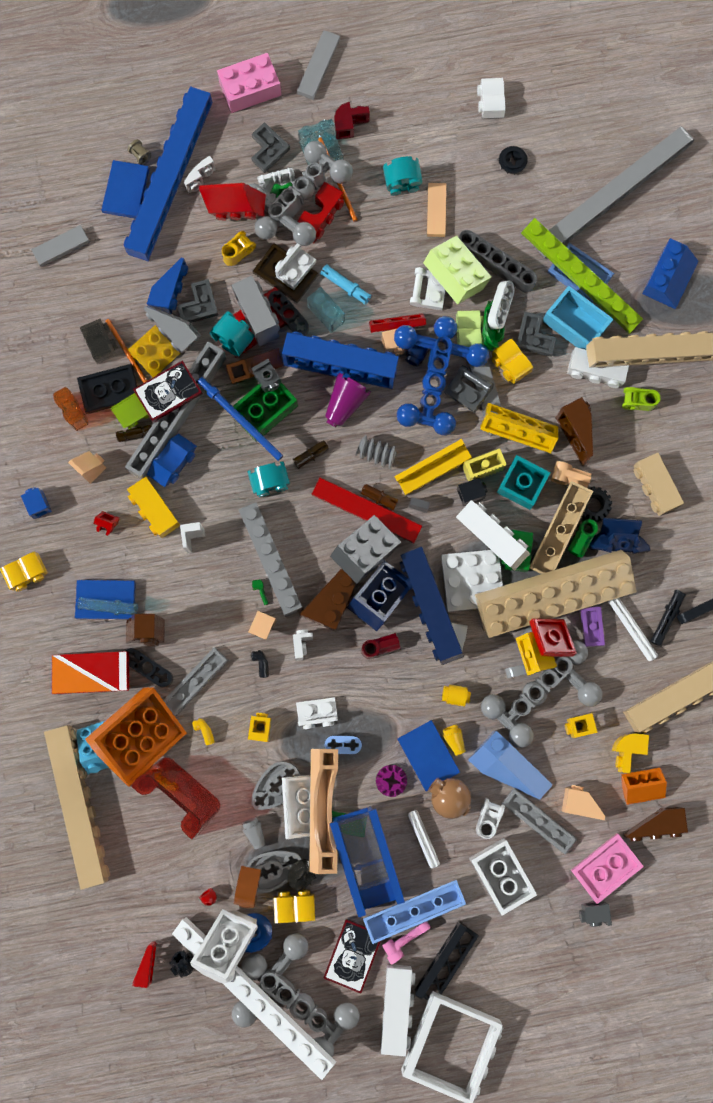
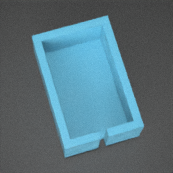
(576, 318)

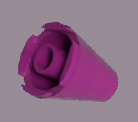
(345, 400)

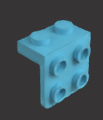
(87, 756)

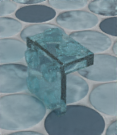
(323, 129)

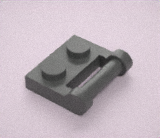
(466, 394)

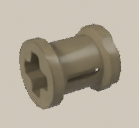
(139, 152)

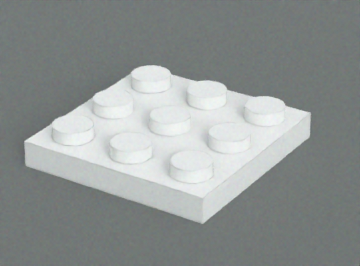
(469, 575)

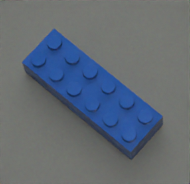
(335, 358)

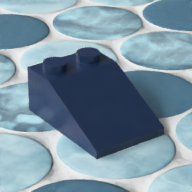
(379, 596)

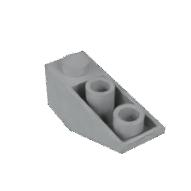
(177, 329)

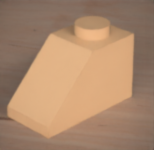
(88, 465)
(581, 803)

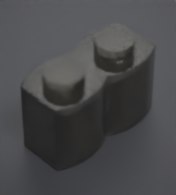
(98, 340)

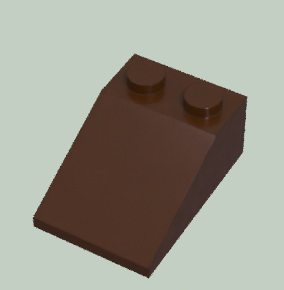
(576, 424)

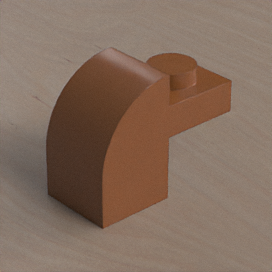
(247, 887)

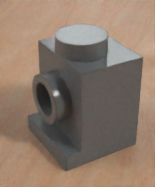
(261, 370)
(595, 914)

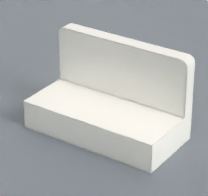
(190, 531)

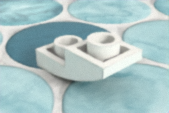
(203, 169)

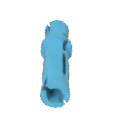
(352, 288)

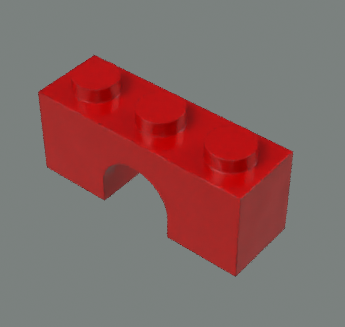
(330, 200)

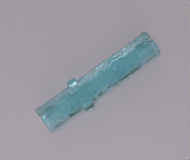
(116, 607)

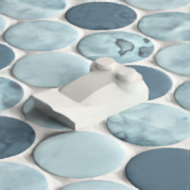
(224, 945)

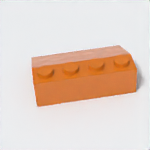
(136, 735)

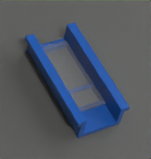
(366, 859)

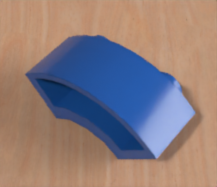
(172, 460)

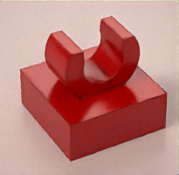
(106, 521)

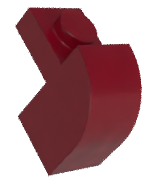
(346, 117)

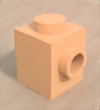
(389, 343)

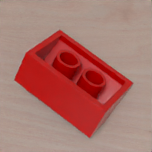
(233, 201)

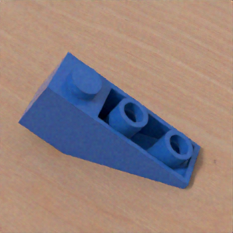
(165, 290)

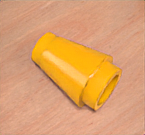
(454, 738)

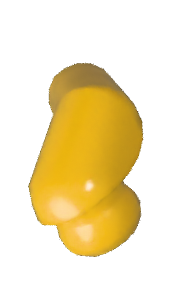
(205, 729)

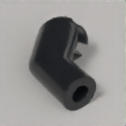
(262, 661)

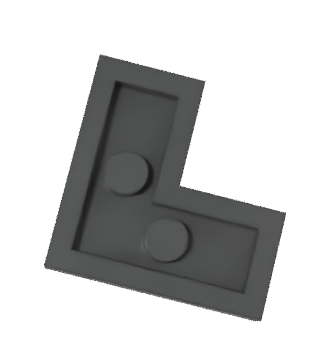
(272, 147)
(202, 307)
(530, 338)

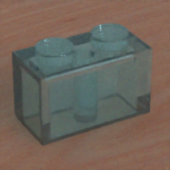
(326, 309)

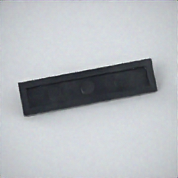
(440, 959)

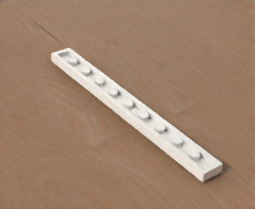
(264, 1008)

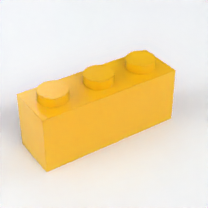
(152, 508)

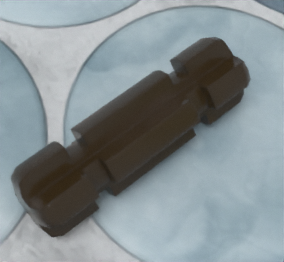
(131, 434)

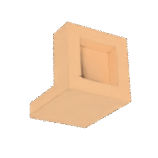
(262, 625)

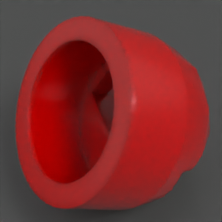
(208, 897)

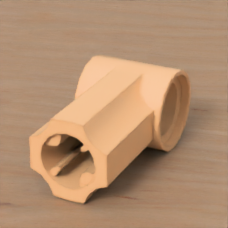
(564, 474)

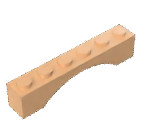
(322, 843)

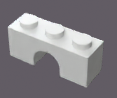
(579, 368)

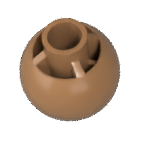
(450, 798)

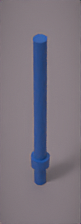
(215, 394)

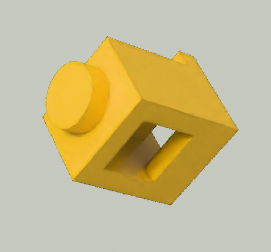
(587, 722)
(254, 733)

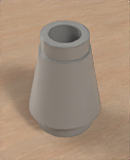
(253, 831)

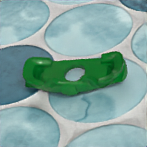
(492, 336)

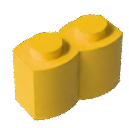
(511, 361)
(23, 571)
(294, 907)

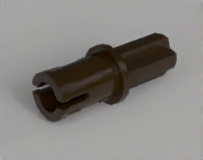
(310, 454)

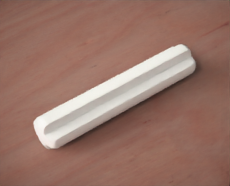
(423, 838)

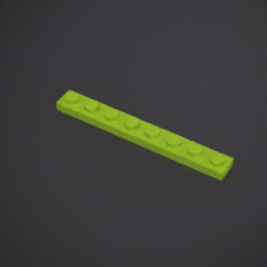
(581, 275)

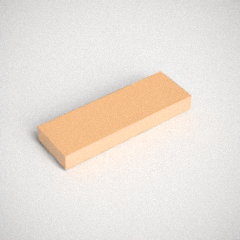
(436, 210)

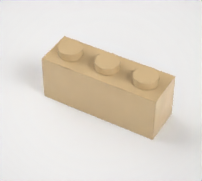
(657, 484)

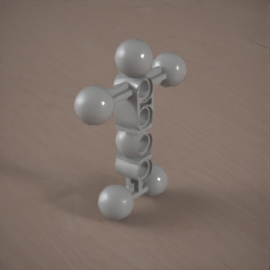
(301, 190)
(520, 733)
(295, 948)

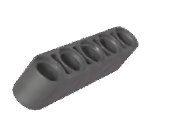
(500, 269)

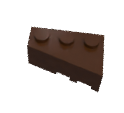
(331, 601)
(145, 629)

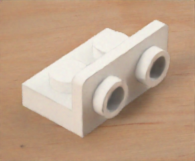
(294, 266)
(299, 646)
(317, 712)

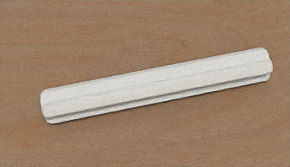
(633, 629)

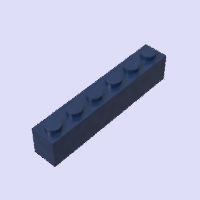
(431, 605)

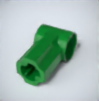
(582, 539)

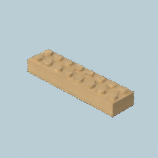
(561, 528)

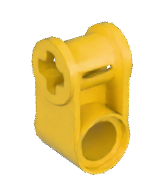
(240, 246)

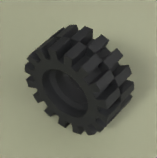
(605, 508)

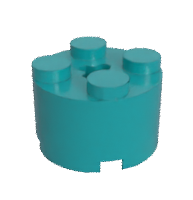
(403, 175)
(232, 334)
(269, 478)

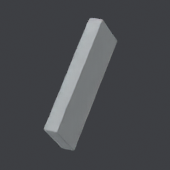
(60, 246)

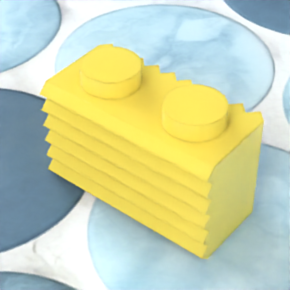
(484, 465)

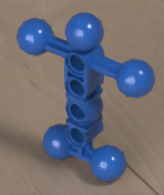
(476, 355)

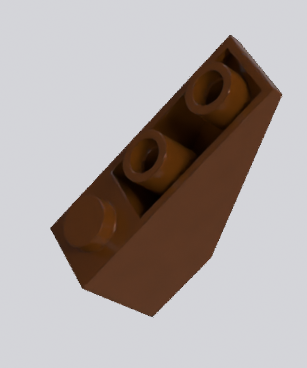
(242, 369)
(660, 823)

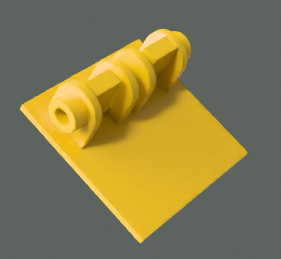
(153, 351)

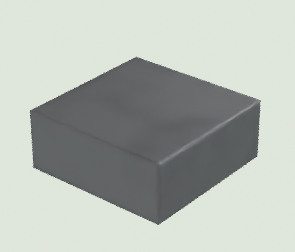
(419, 505)

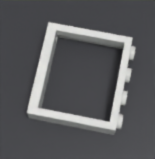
(480, 1070)

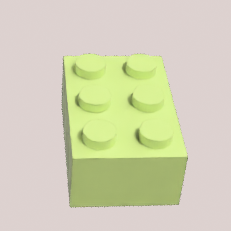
(457, 269)

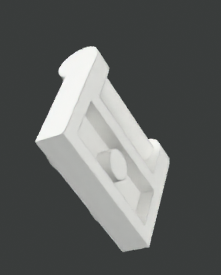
(434, 294)

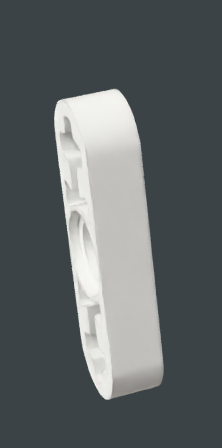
(503, 296)

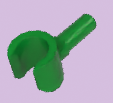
(278, 189)
(258, 585)

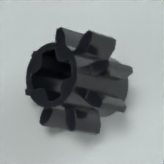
(181, 964)

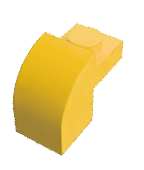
(628, 745)

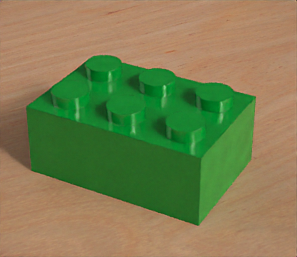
(266, 409)

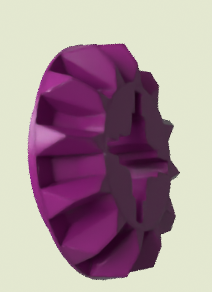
(399, 775)

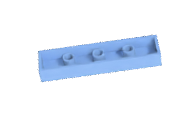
(414, 911)

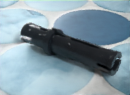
(677, 598)

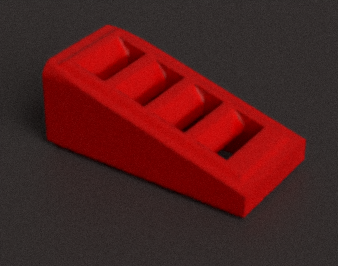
(145, 971)

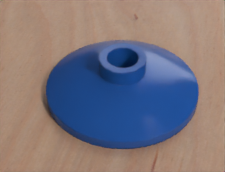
(263, 933)

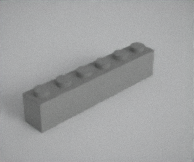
(270, 559)

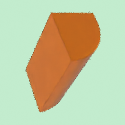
(643, 786)

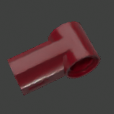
(382, 646)

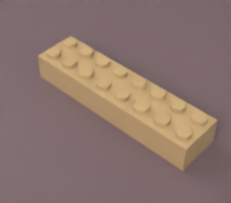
(556, 593)

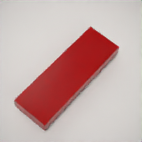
(395, 322)

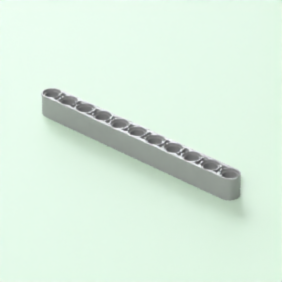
(621, 186)

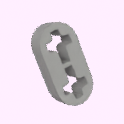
(515, 671)

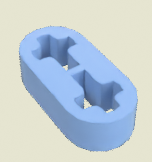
(344, 739)

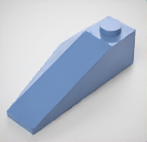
(506, 764)

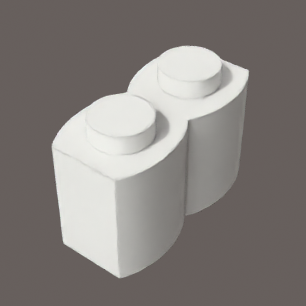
(492, 98)

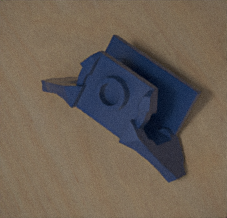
(620, 535)

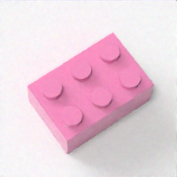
(249, 82)

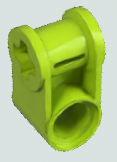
(636, 399)

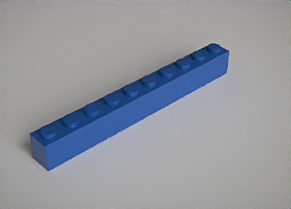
(168, 174)

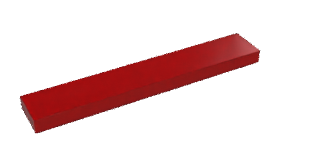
(366, 509)

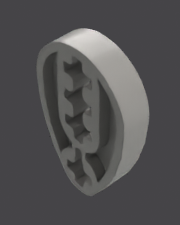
(264, 785)
(275, 857)

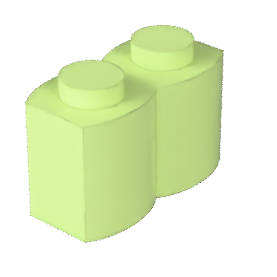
(469, 328)

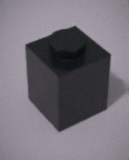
(472, 490)

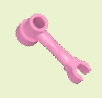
(393, 948)

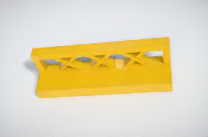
(519, 429)
(433, 467)

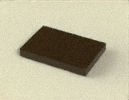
(266, 271)

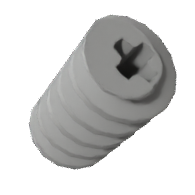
(377, 452)

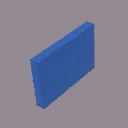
(125, 189)
(104, 590)
(428, 754)

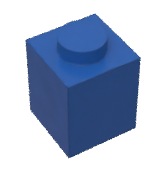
(36, 502)

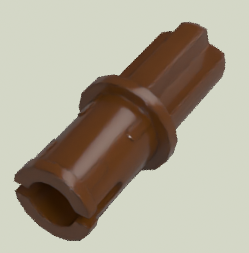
(379, 496)

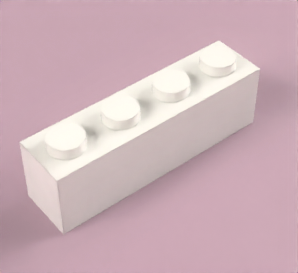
(493, 535)
(396, 1010)

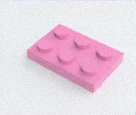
(607, 868)

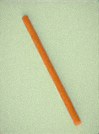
(345, 197)
(128, 354)

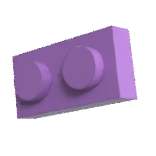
(592, 626)

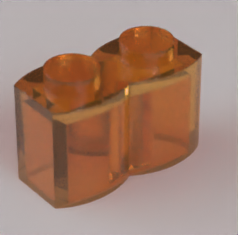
(70, 408)

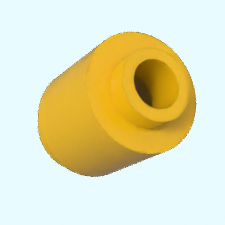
(456, 695)

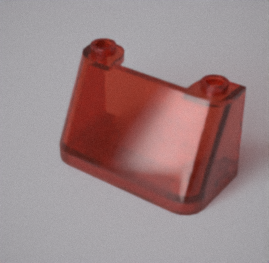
(183, 790)

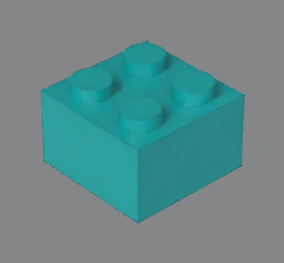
(523, 482)

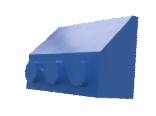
(671, 274)

